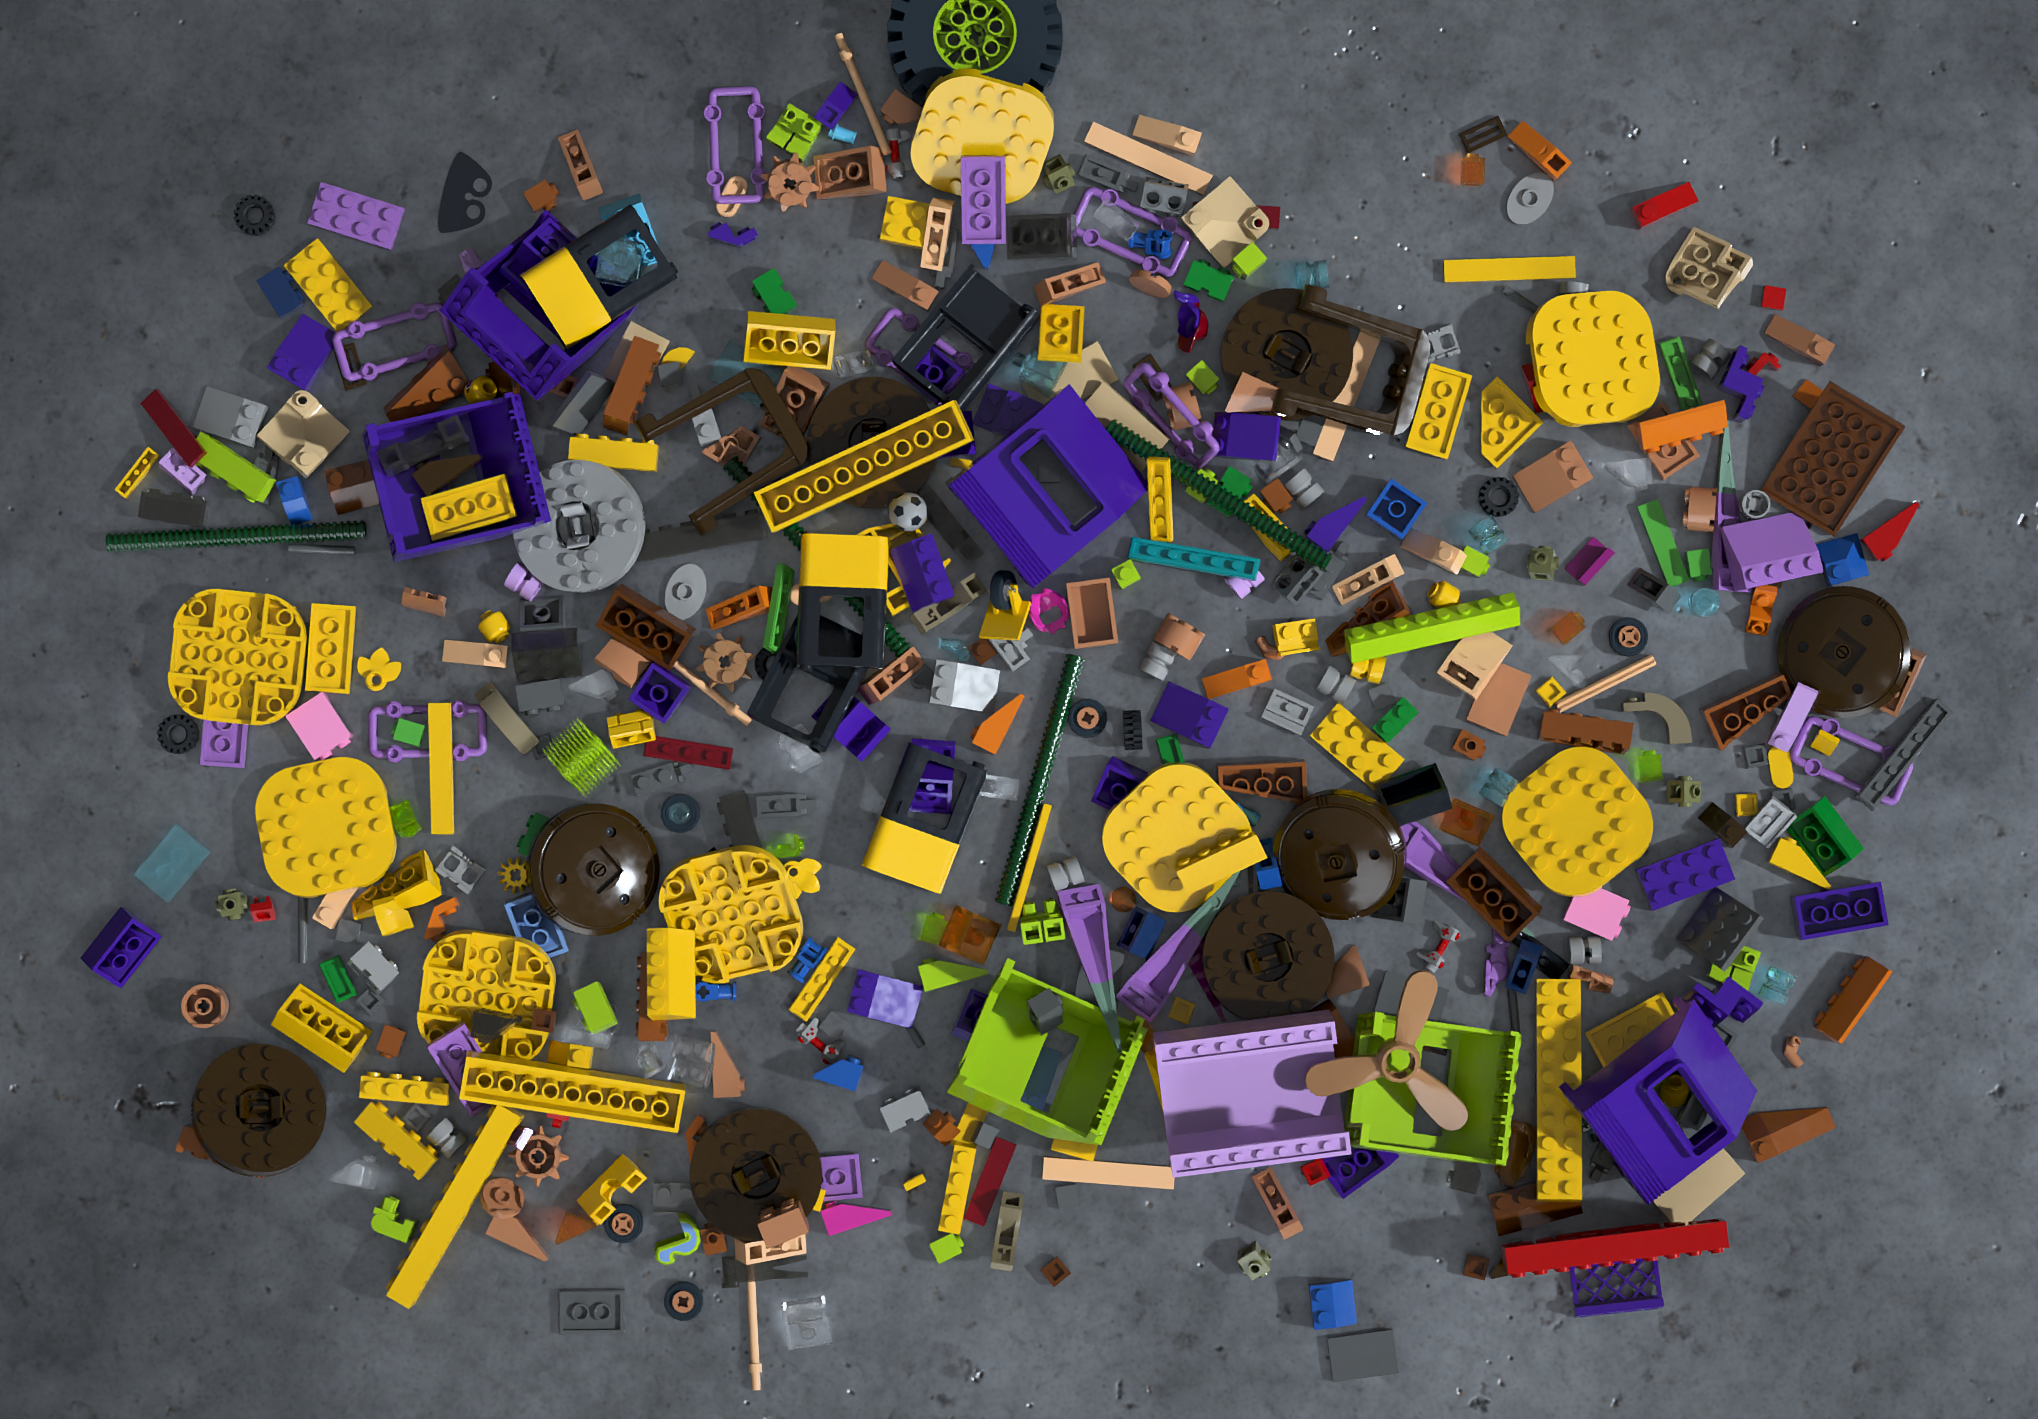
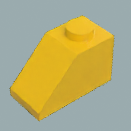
(570, 1054)

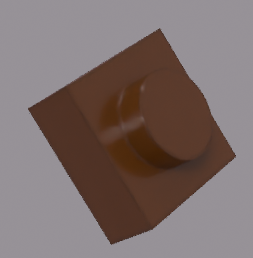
(983, 650)
(543, 1019)
(1476, 1266)
(1055, 1271)

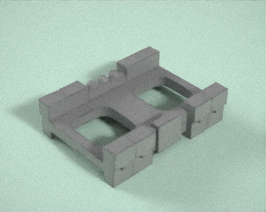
(1439, 352)
(465, 863)

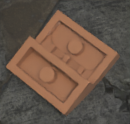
(623, 662)

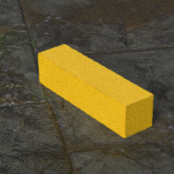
(137, 472)

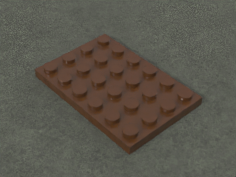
(1832, 458)

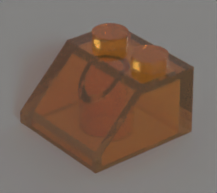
(969, 934)

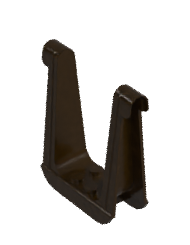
(1406, 373)
(752, 381)

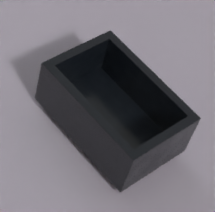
(1414, 794)

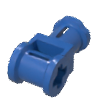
(1153, 242)
(808, 958)
(717, 991)

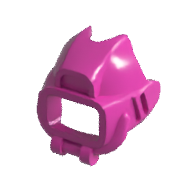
(1043, 602)

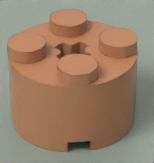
(1185, 394)
(1701, 509)
(1179, 636)
(214, 997)

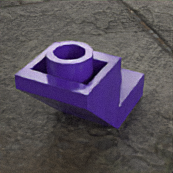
(836, 105)
(722, 233)

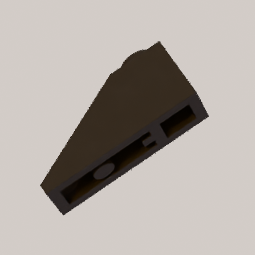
(438, 473)

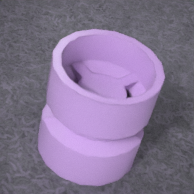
(523, 581)
(1242, 587)

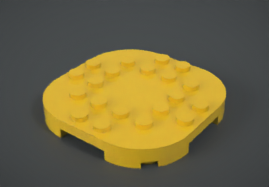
(982, 116)
(1593, 358)
(237, 657)
(1165, 821)
(1577, 821)
(325, 827)
(737, 907)
(489, 972)

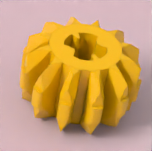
(508, 876)

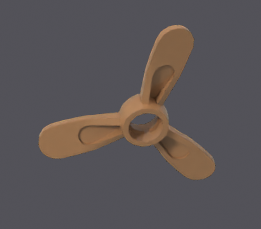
(1353, 1071)

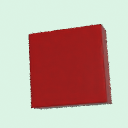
(1773, 297)
(1315, 1171)

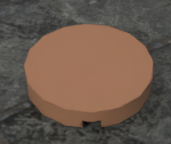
(1150, 285)
(502, 1198)

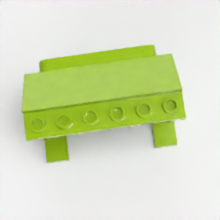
(1007, 1047)
(1479, 1074)

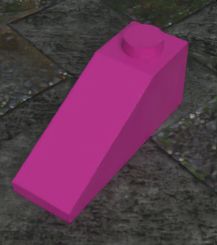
(848, 1216)

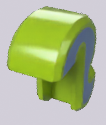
(681, 1244)

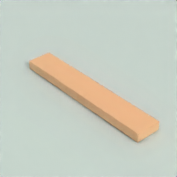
(1147, 158)
(1333, 431)
(1108, 1173)

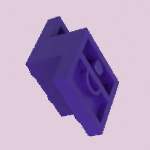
(536, 247)
(1741, 384)
(1003, 410)
(859, 729)
(936, 783)
(1724, 1000)

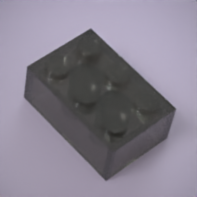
(1041, 237)
(546, 654)

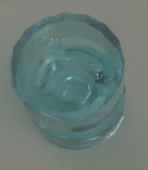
(1312, 274)
(1488, 535)
(1704, 602)
(1499, 787)
(1777, 985)

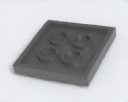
(1720, 928)

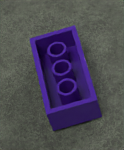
(1684, 874)
(1839, 910)

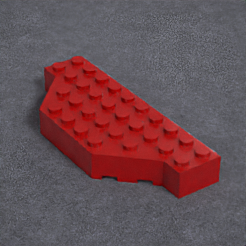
(1614, 1245)

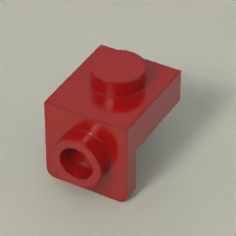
(1756, 365)

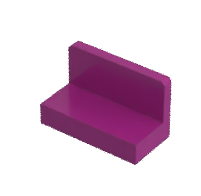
(1589, 561)

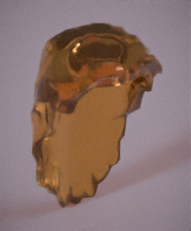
(1520, 1152)

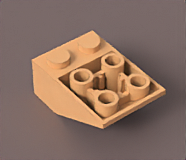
(1474, 662)

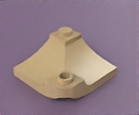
(1226, 222)
(1707, 268)
(303, 433)

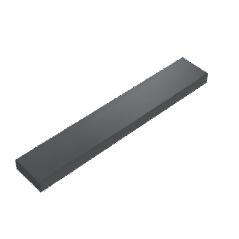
(1904, 754)

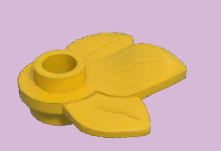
(379, 666)
(804, 878)

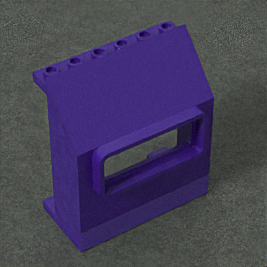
(506, 337)
(496, 432)
(1018, 509)
(1635, 1123)

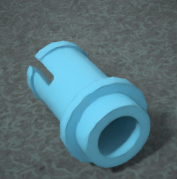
(842, 134)
(1253, 817)

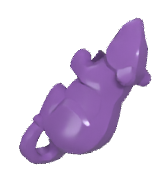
(1498, 965)

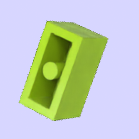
(1248, 261)
(595, 1008)

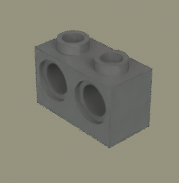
(1165, 190)
(1296, 579)

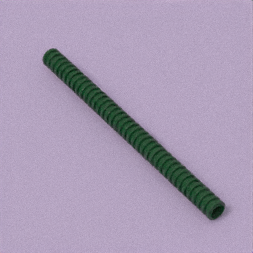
(1222, 497)
(794, 533)
(235, 536)
(1039, 779)

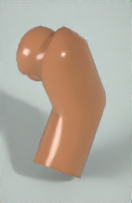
(1267, 650)
(1790, 1051)

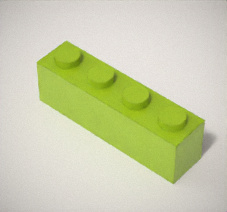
(234, 469)

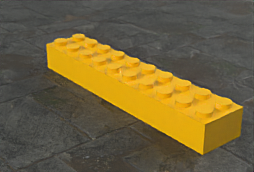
(864, 466)
(1558, 1062)
(572, 1091)
(454, 1206)

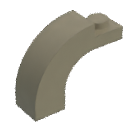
(964, 593)
(1673, 716)
(506, 718)
(1007, 1231)

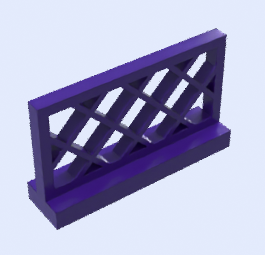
(1615, 1306)

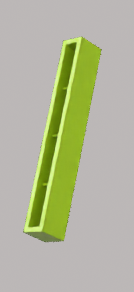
(1432, 627)

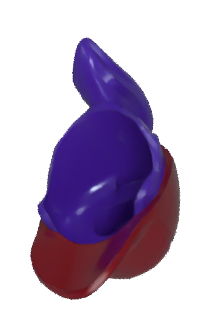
(1191, 320)

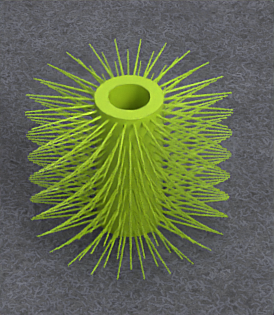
(581, 757)

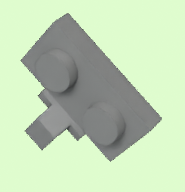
(1012, 650)

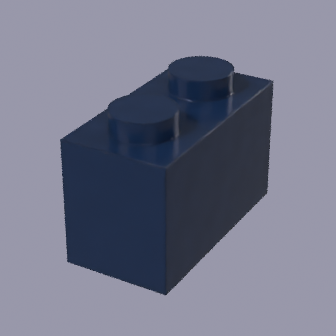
(280, 292)
(1141, 932)
(1524, 966)

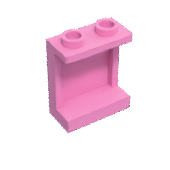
(319, 727)
(1598, 913)

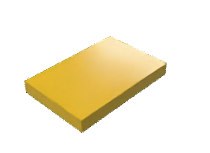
(1061, 333)

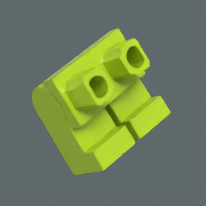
(798, 122)
(1041, 923)
(1742, 970)
(388, 1222)

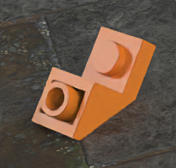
(1760, 610)
(436, 925)
(695, 1128)

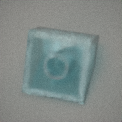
(620, 262)

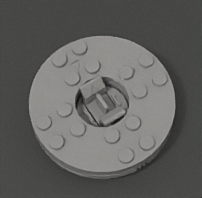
(592, 528)

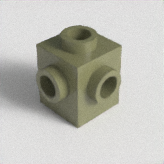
(1058, 174)
(1542, 563)
(1684, 791)
(240, 904)
(1254, 1261)

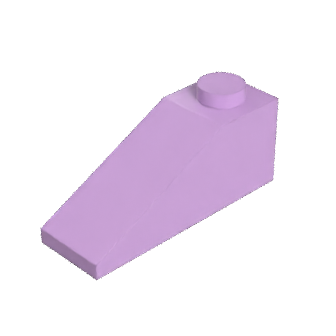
(1792, 717)

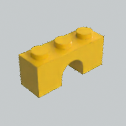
(597, 1198)

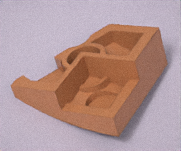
(1251, 395)
(738, 443)
(424, 601)
(1347, 974)
(1597, 981)

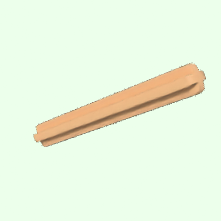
(1605, 683)

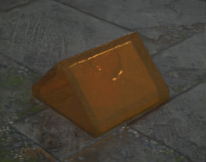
(1466, 822)
(574, 1224)

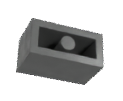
(539, 696)
(1045, 1011)

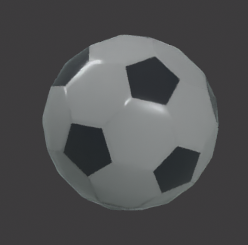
(908, 511)

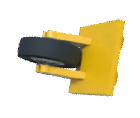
(1006, 610)

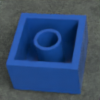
(1396, 509)

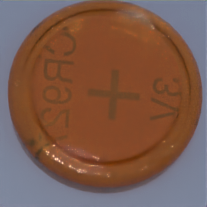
(1123, 899)

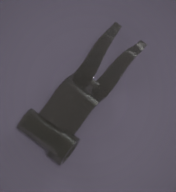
(736, 1271)

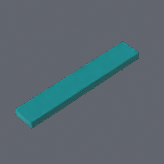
(1194, 559)

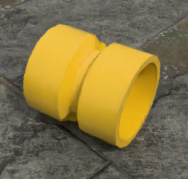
(1371, 669)

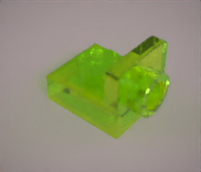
(1650, 766)
(405, 819)
(786, 851)
(933, 928)

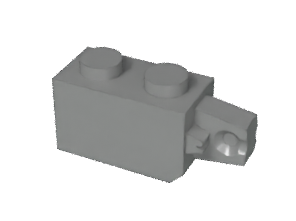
(705, 423)

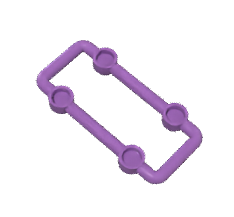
(713, 114)
(1092, 237)
(909, 323)
(357, 330)
(1201, 430)
(395, 710)
(1814, 767)

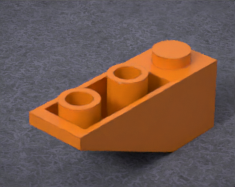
(1540, 150)

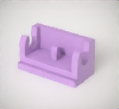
(180, 472)

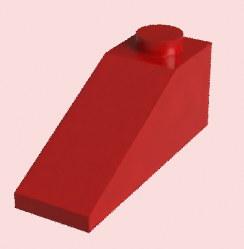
(1663, 205)
(1887, 536)

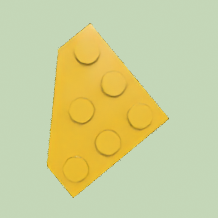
(1504, 422)

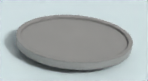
(1530, 198)
(685, 591)

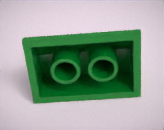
(1824, 837)

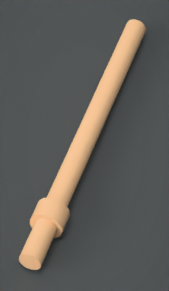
(847, 55)
(731, 708)
(754, 1367)

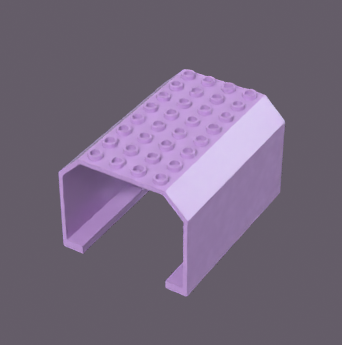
(1241, 1094)

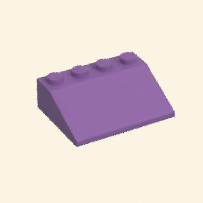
(1770, 551)

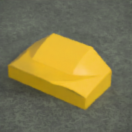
(390, 916)

